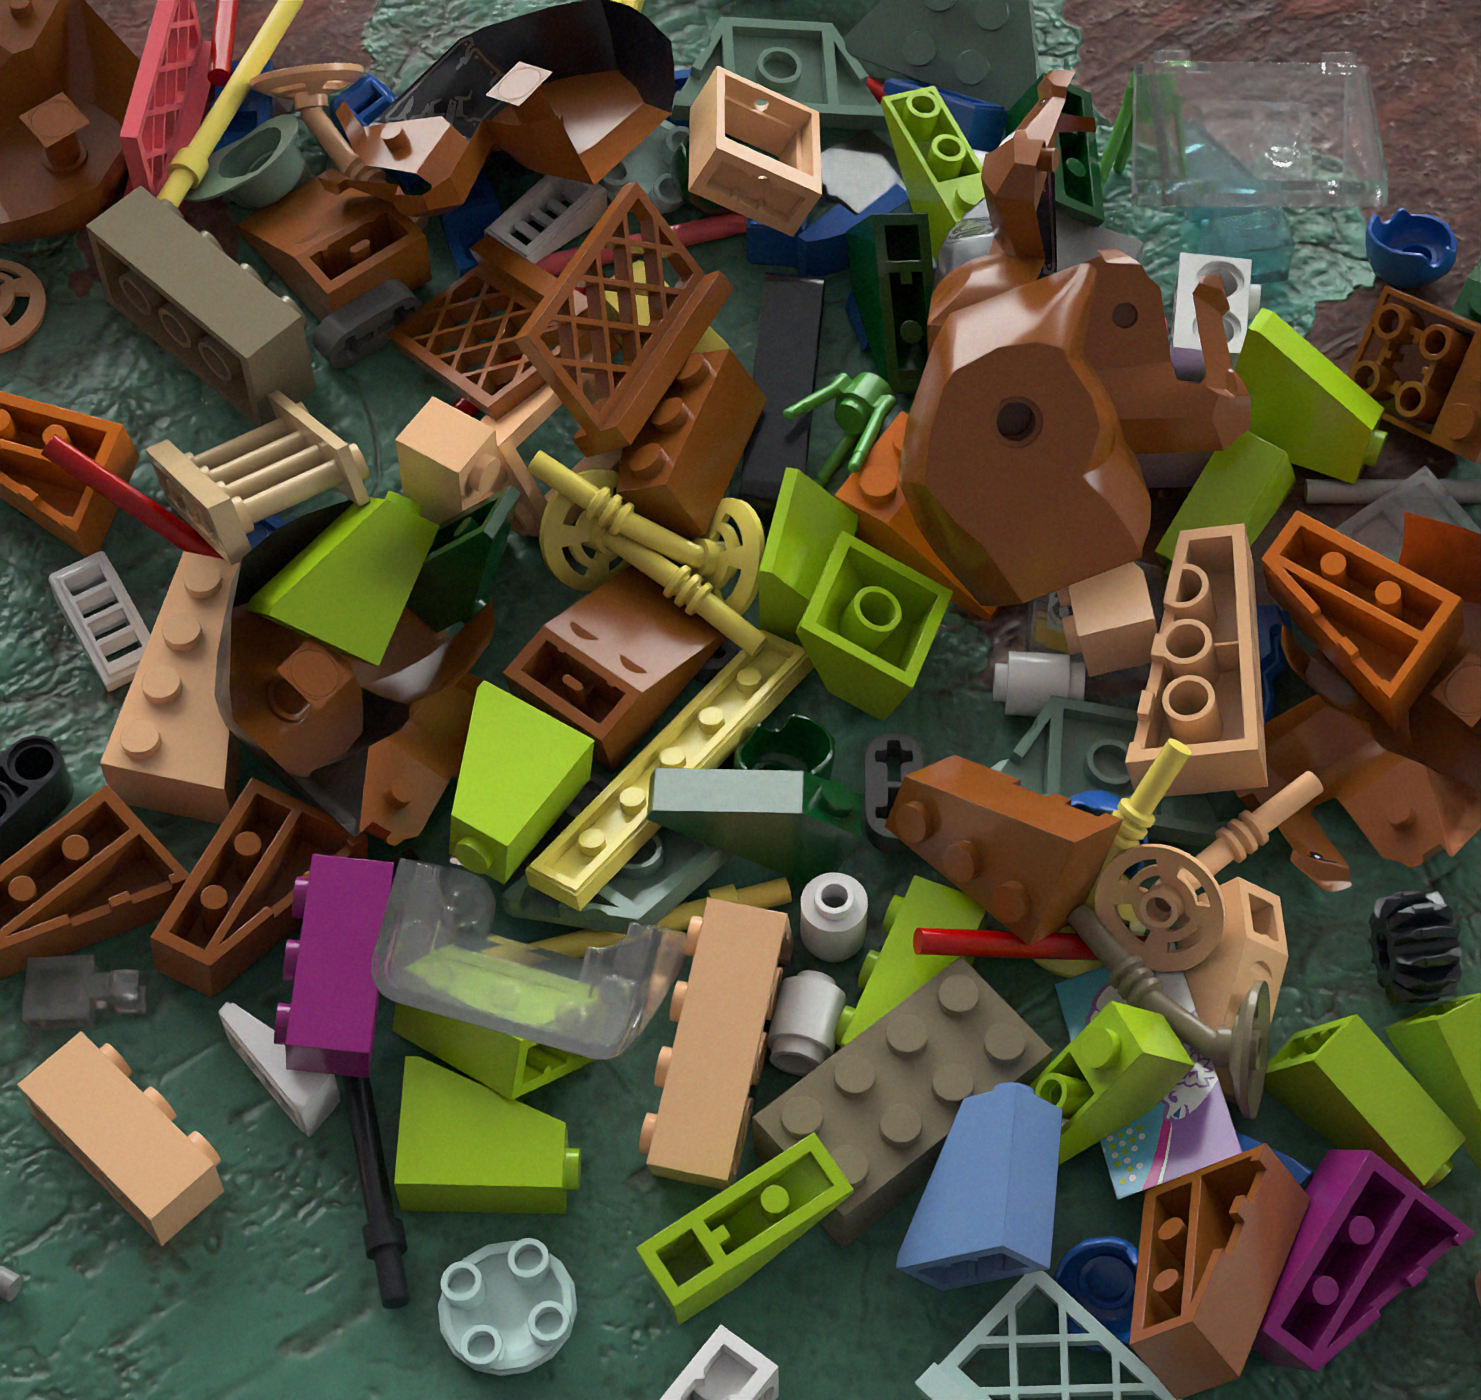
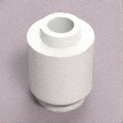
(1033, 678)
(833, 916)
(805, 1022)

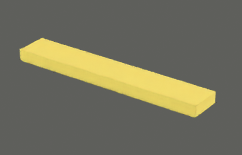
(697, 738)

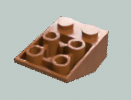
(337, 244)
(1423, 371)
(613, 662)

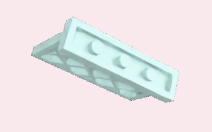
(951, 1383)

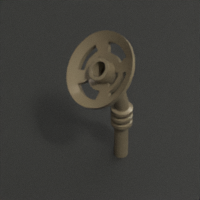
(1236, 1047)

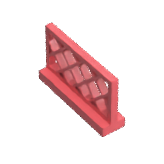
(167, 96)

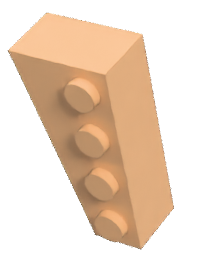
(1206, 669)
(169, 737)
(716, 1043)

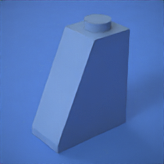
(989, 1193)

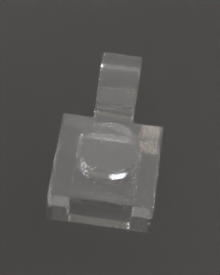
(70, 989)

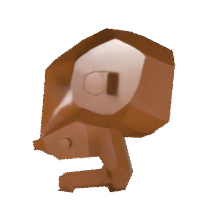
(60, 117)
(1036, 421)

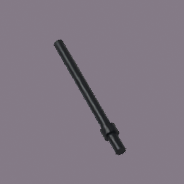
(384, 1233)

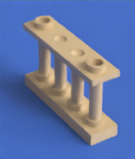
(257, 475)

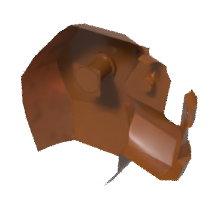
(1404, 786)

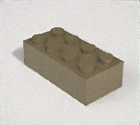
(201, 304)
(897, 1090)

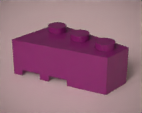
(333, 994)
(1353, 1253)

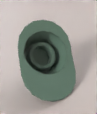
(256, 167)

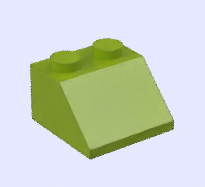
(797, 550)
(870, 625)

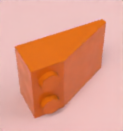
(887, 520)

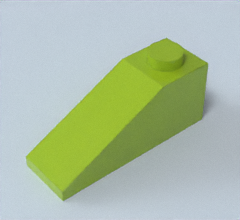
(742, 1228)

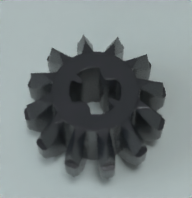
(1415, 946)

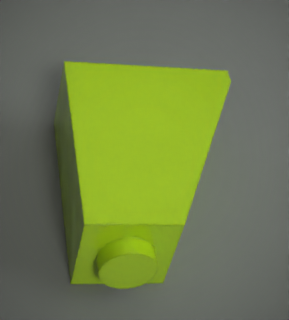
(1307, 402)
(1235, 487)
(352, 578)
(513, 781)
(491, 1057)
(1445, 1057)
(1363, 1099)
(477, 1149)

